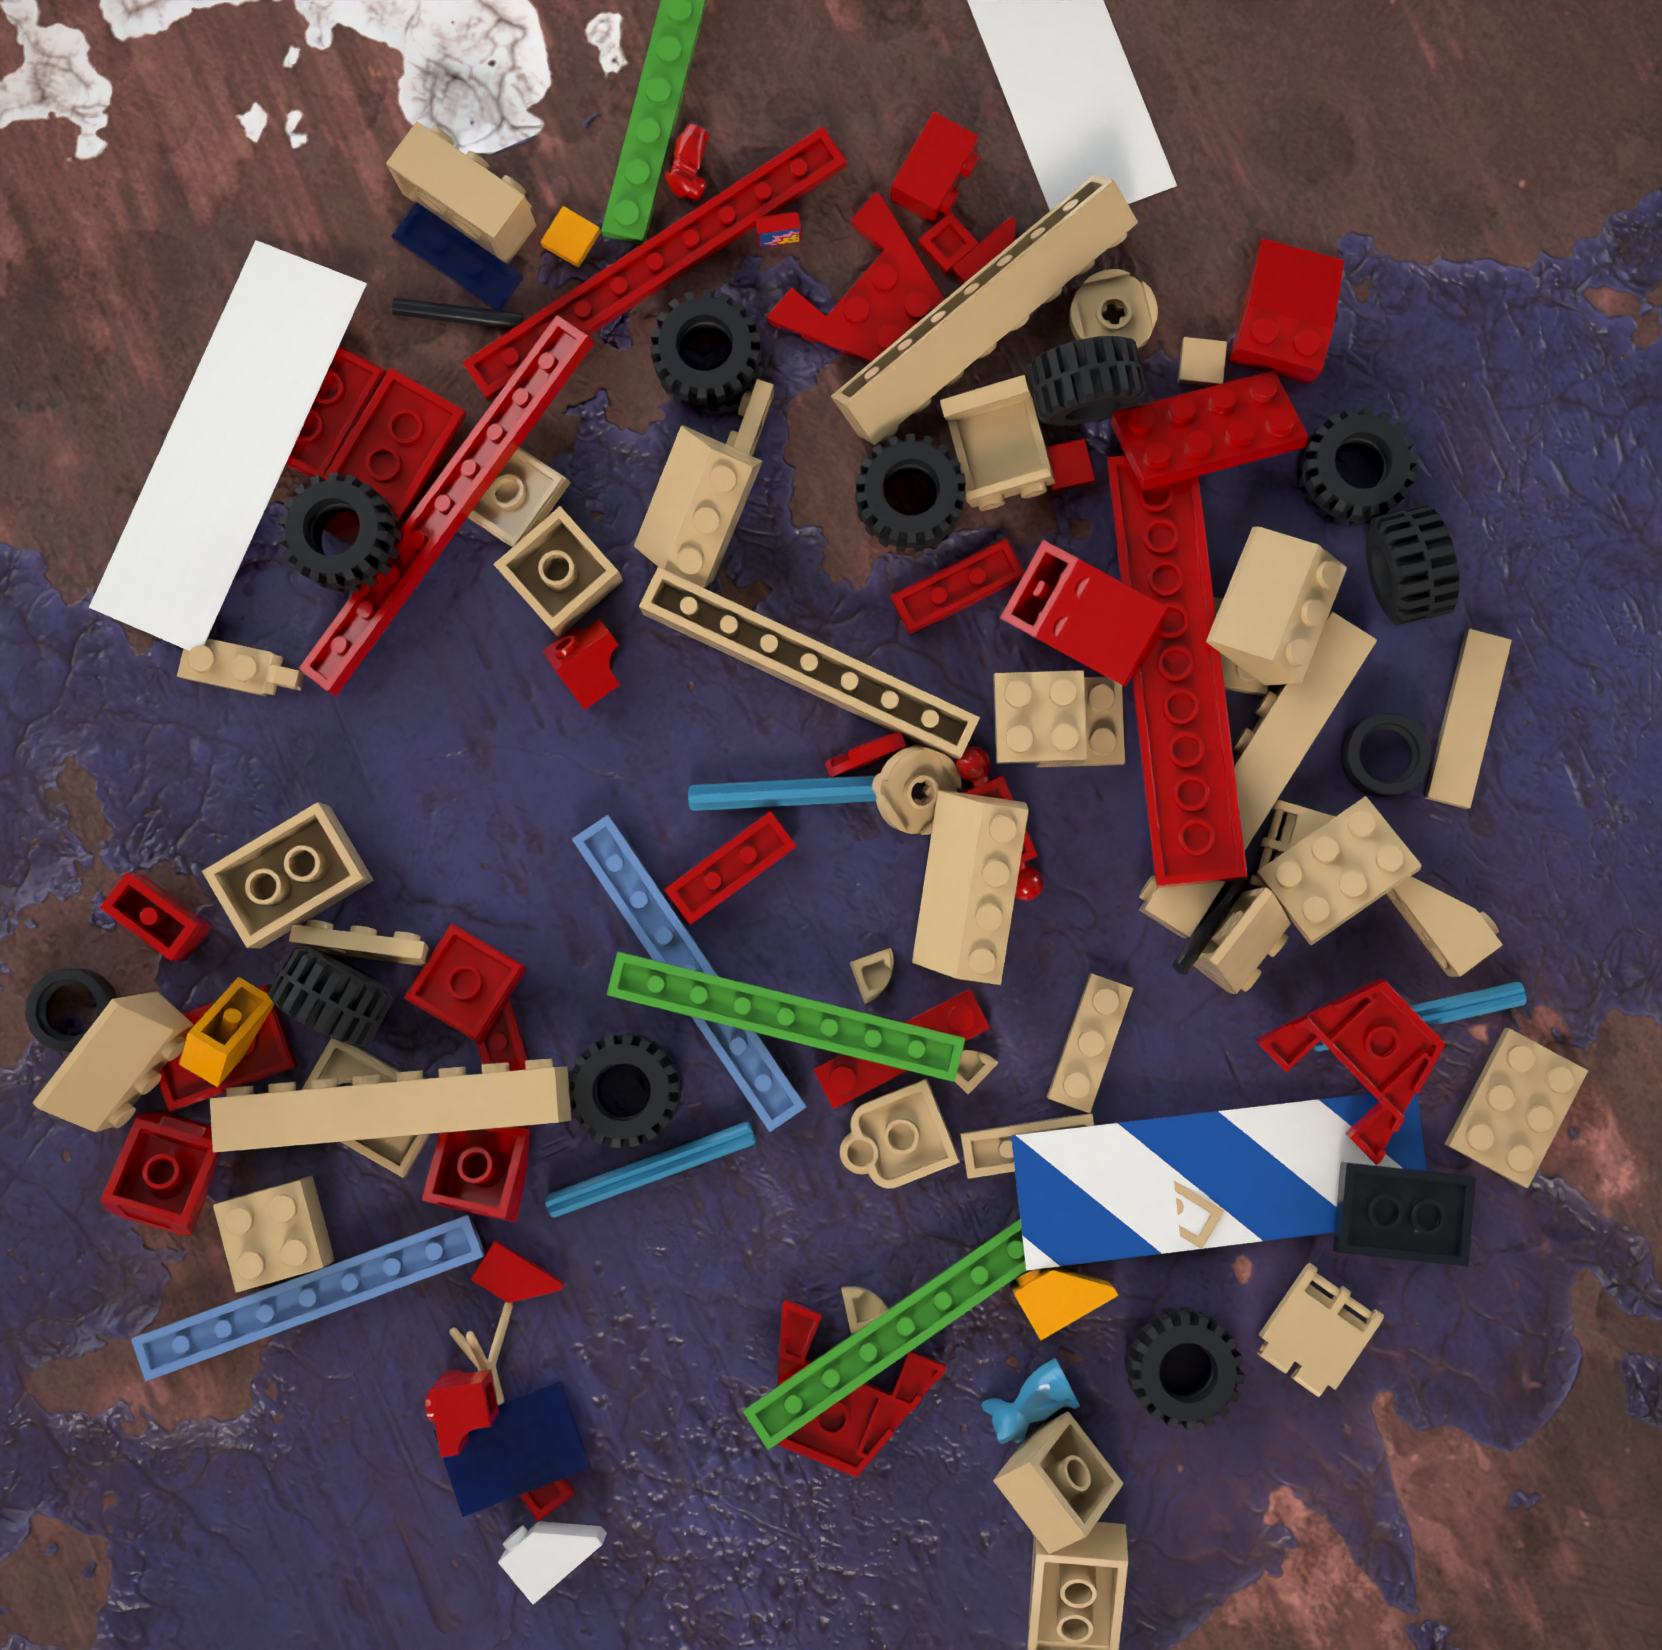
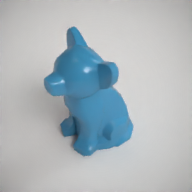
(1038, 1399)

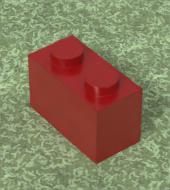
(935, 168)
(156, 916)

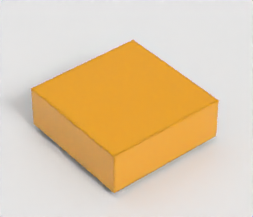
(570, 236)

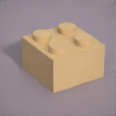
(559, 571)
(274, 1234)
(1058, 1483)

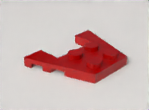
(879, 305)
(1377, 1042)
(865, 1419)

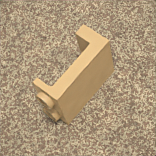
(998, 443)

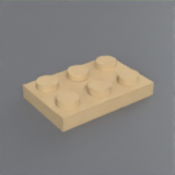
(1338, 870)
(1516, 1107)

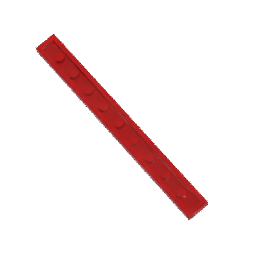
(666, 255)
(448, 503)

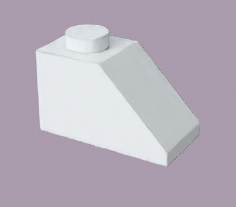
(547, 1554)

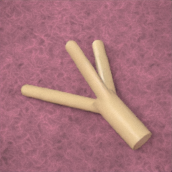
(475, 1353)

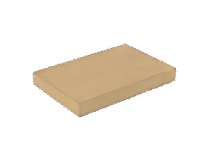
(344, 1063)

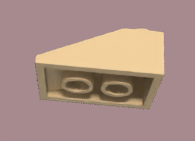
(1243, 940)
(1079, 1592)

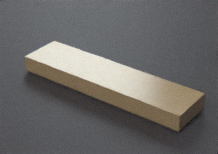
(1467, 719)

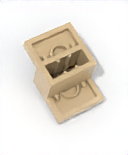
(1058, 719)

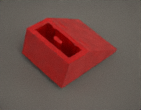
(1084, 613)

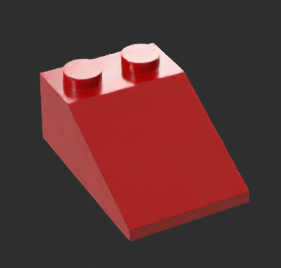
(1288, 312)

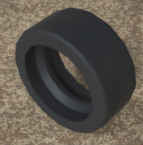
(1409, 731)
(41, 993)

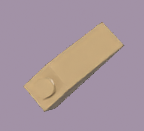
(1447, 927)

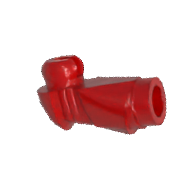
(687, 159)

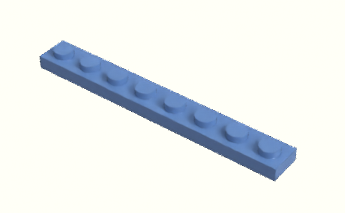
(672, 944)
(308, 1297)

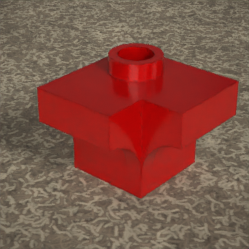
(583, 662)
(459, 1405)

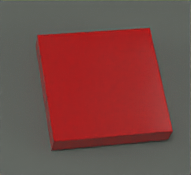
(465, 983)

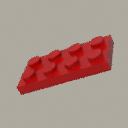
(1208, 430)
(395, 447)

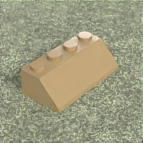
(970, 886)

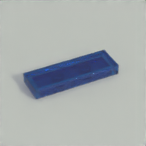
(457, 257)

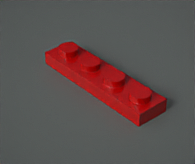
(850, 1077)

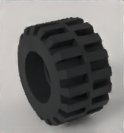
(698, 317)
(1087, 380)
(1384, 446)
(917, 458)
(312, 512)
(1412, 565)
(331, 996)
(586, 1101)
(1210, 1394)

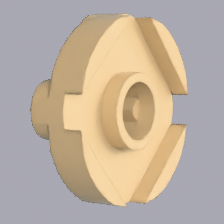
(1126, 294)
(896, 782)

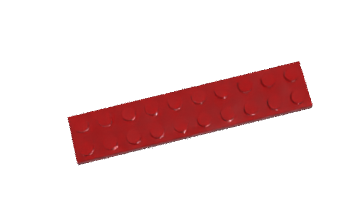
(1179, 684)

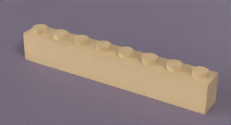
(985, 309)
(808, 664)
(1270, 757)
(390, 1108)

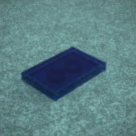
(522, 1450)

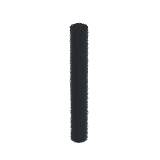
(456, 313)
(1210, 924)

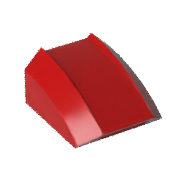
(480, 1171)
(162, 1173)

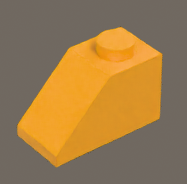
(225, 1032)
(1059, 1297)

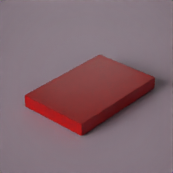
(334, 412)
(266, 1056)

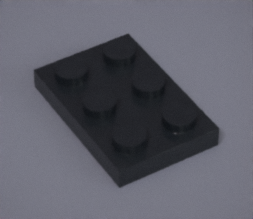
(1404, 1214)

